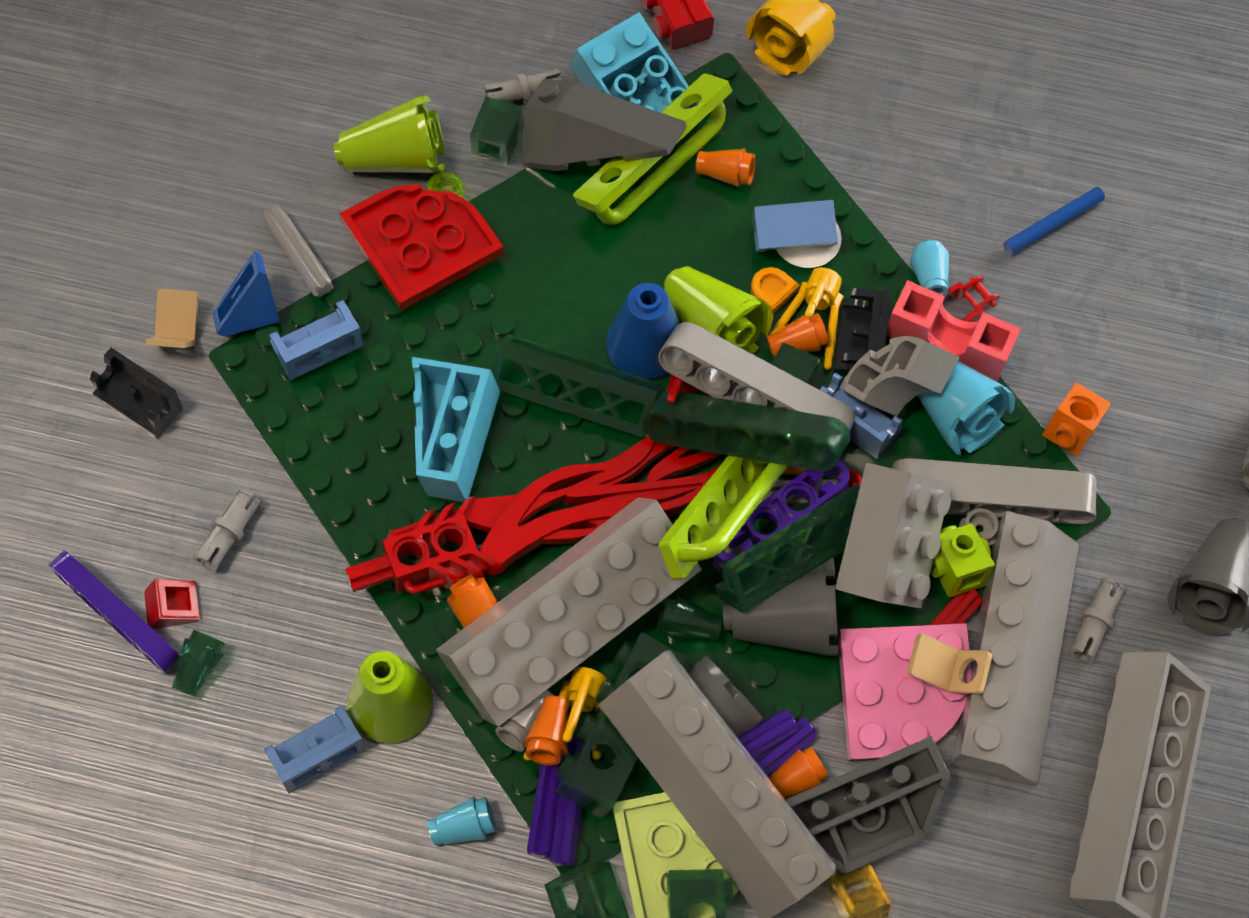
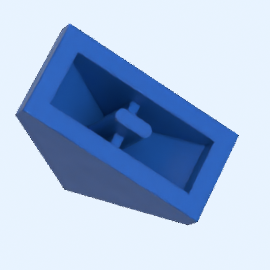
(247, 301)

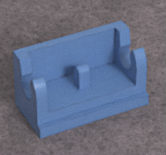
(794, 225)
(317, 342)
(871, 427)
(316, 750)

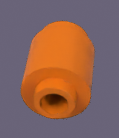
(470, 599)

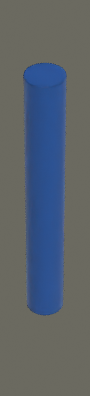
(1053, 221)

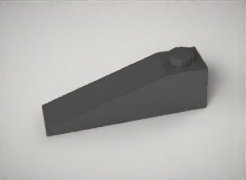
(583, 124)

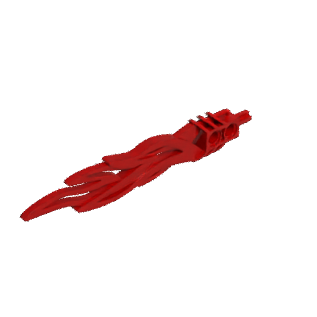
(596, 490)

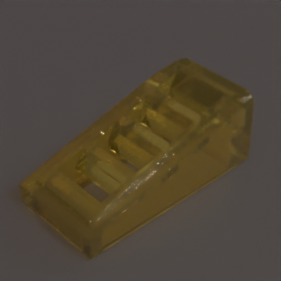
(863, 903)

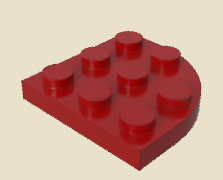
(420, 239)

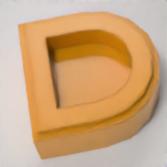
(773, 287)

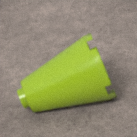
(394, 141)
(718, 307)
(389, 699)

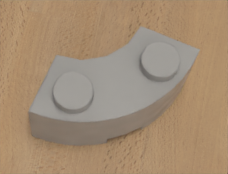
(899, 373)

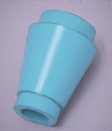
(931, 266)
(463, 823)

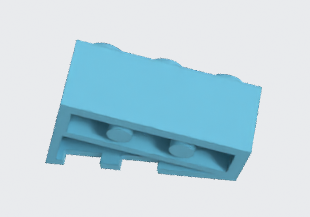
(451, 424)

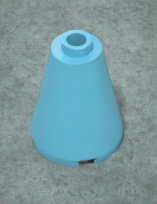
(968, 408)

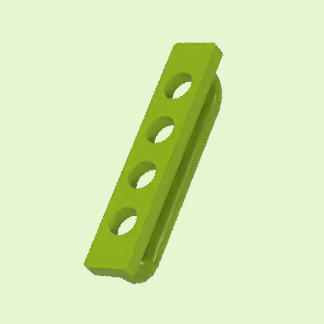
(599, 195)
(725, 515)

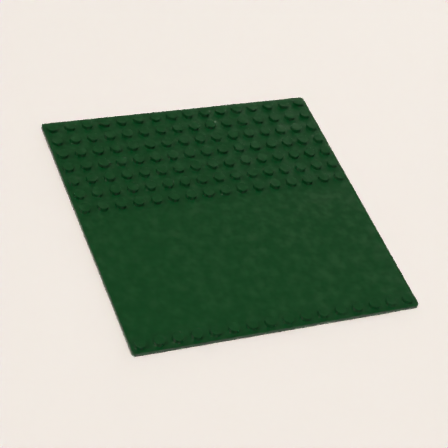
(561, 281)

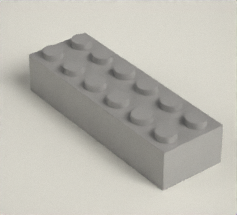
(563, 613)

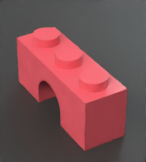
(979, 344)

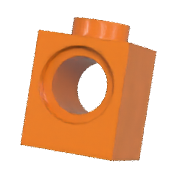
(1076, 419)

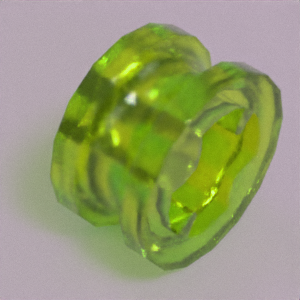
(445, 179)

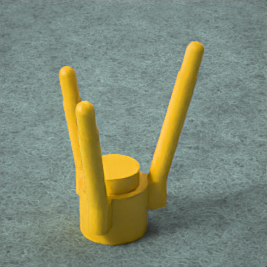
(819, 293)
(580, 695)

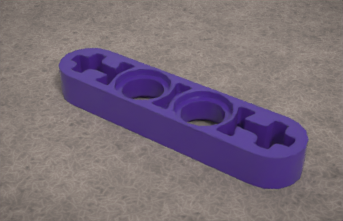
(778, 511)
(114, 611)

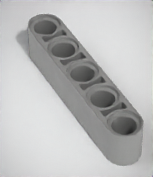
(740, 376)
(1033, 492)

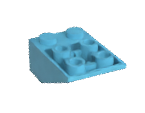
(630, 66)

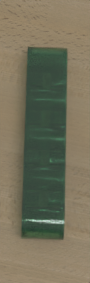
(747, 431)

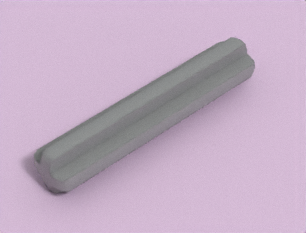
(297, 251)

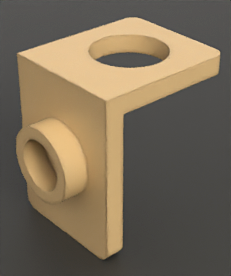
(175, 318)
(945, 665)

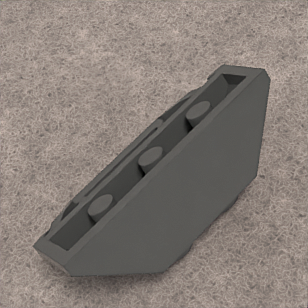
(875, 806)

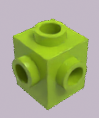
(962, 560)

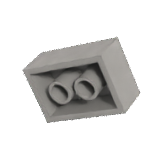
(893, 536)

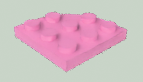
(885, 704)

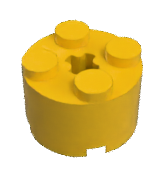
(791, 33)

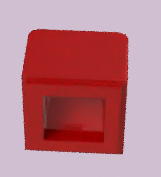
(171, 603)

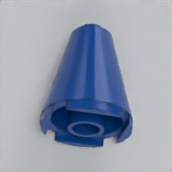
(641, 331)

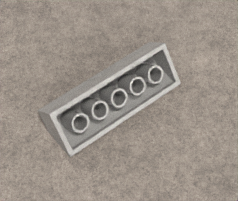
(1024, 631)
(717, 786)
(1141, 788)

